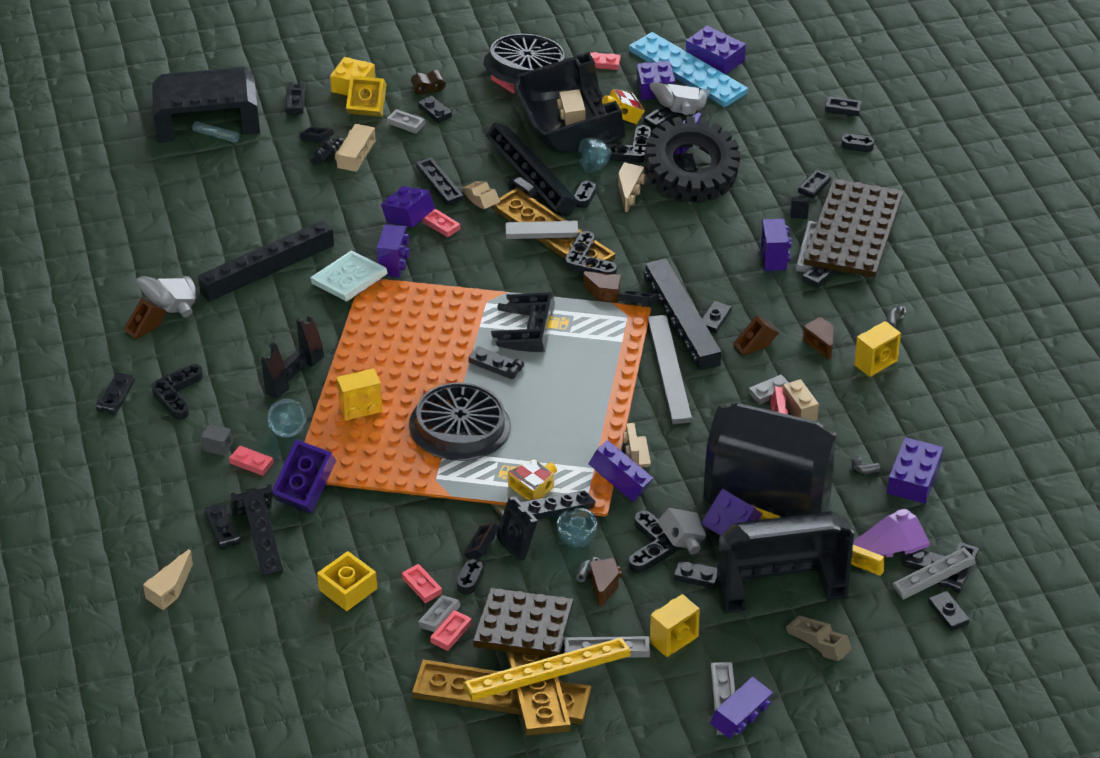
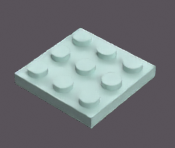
(349, 275)

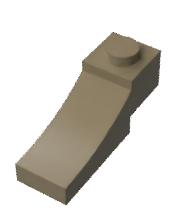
(820, 636)

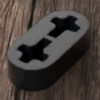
(857, 142)
(524, 186)
(585, 193)
(473, 577)

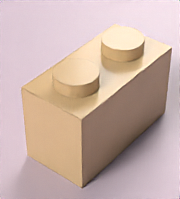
(571, 107)
(800, 400)

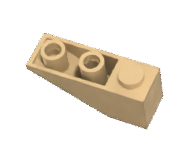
(629, 183)
(168, 583)

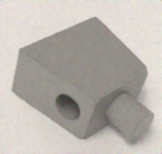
(683, 529)

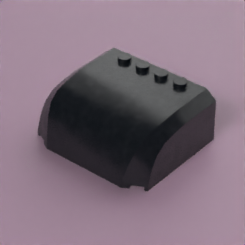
(203, 92)
(539, 95)
(769, 460)
(784, 547)

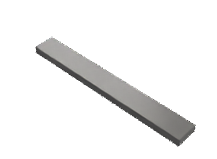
(669, 370)

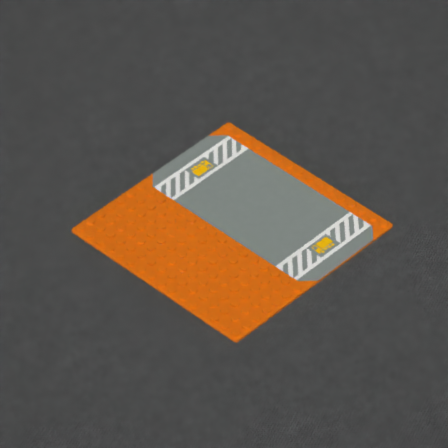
(556, 405)

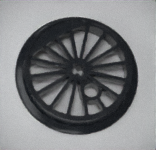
(520, 54)
(459, 417)

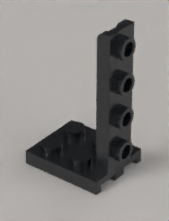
(255, 505)
(522, 517)

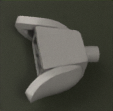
(680, 98)
(171, 294)

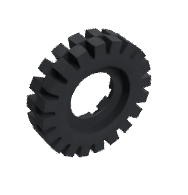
(710, 182)

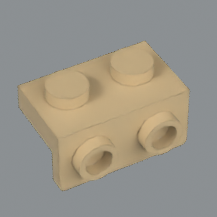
(636, 446)

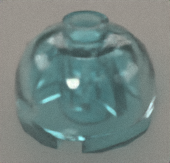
(594, 154)
(286, 418)
(577, 527)

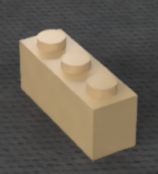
(355, 147)

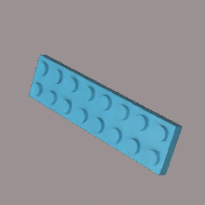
(689, 69)

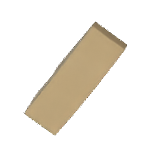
(481, 194)

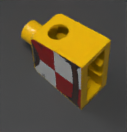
(628, 103)
(532, 479)

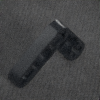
(631, 152)
(583, 260)
(189, 376)
(658, 544)

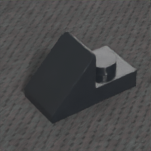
(799, 207)

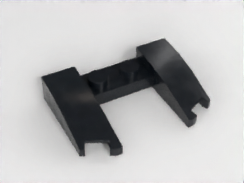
(534, 338)
(278, 373)

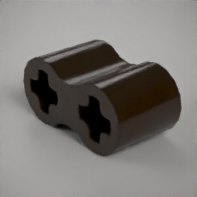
(428, 82)

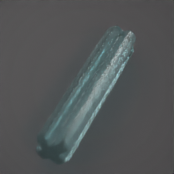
(216, 132)

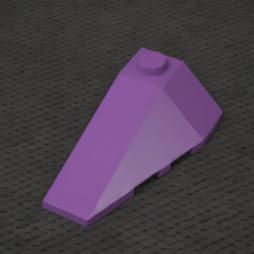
(894, 534)

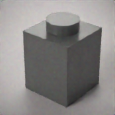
(216, 439)

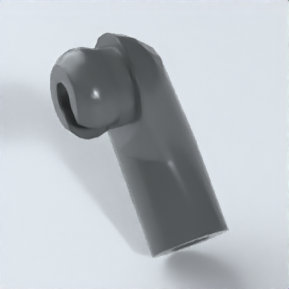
(895, 315)
(864, 469)
(584, 569)

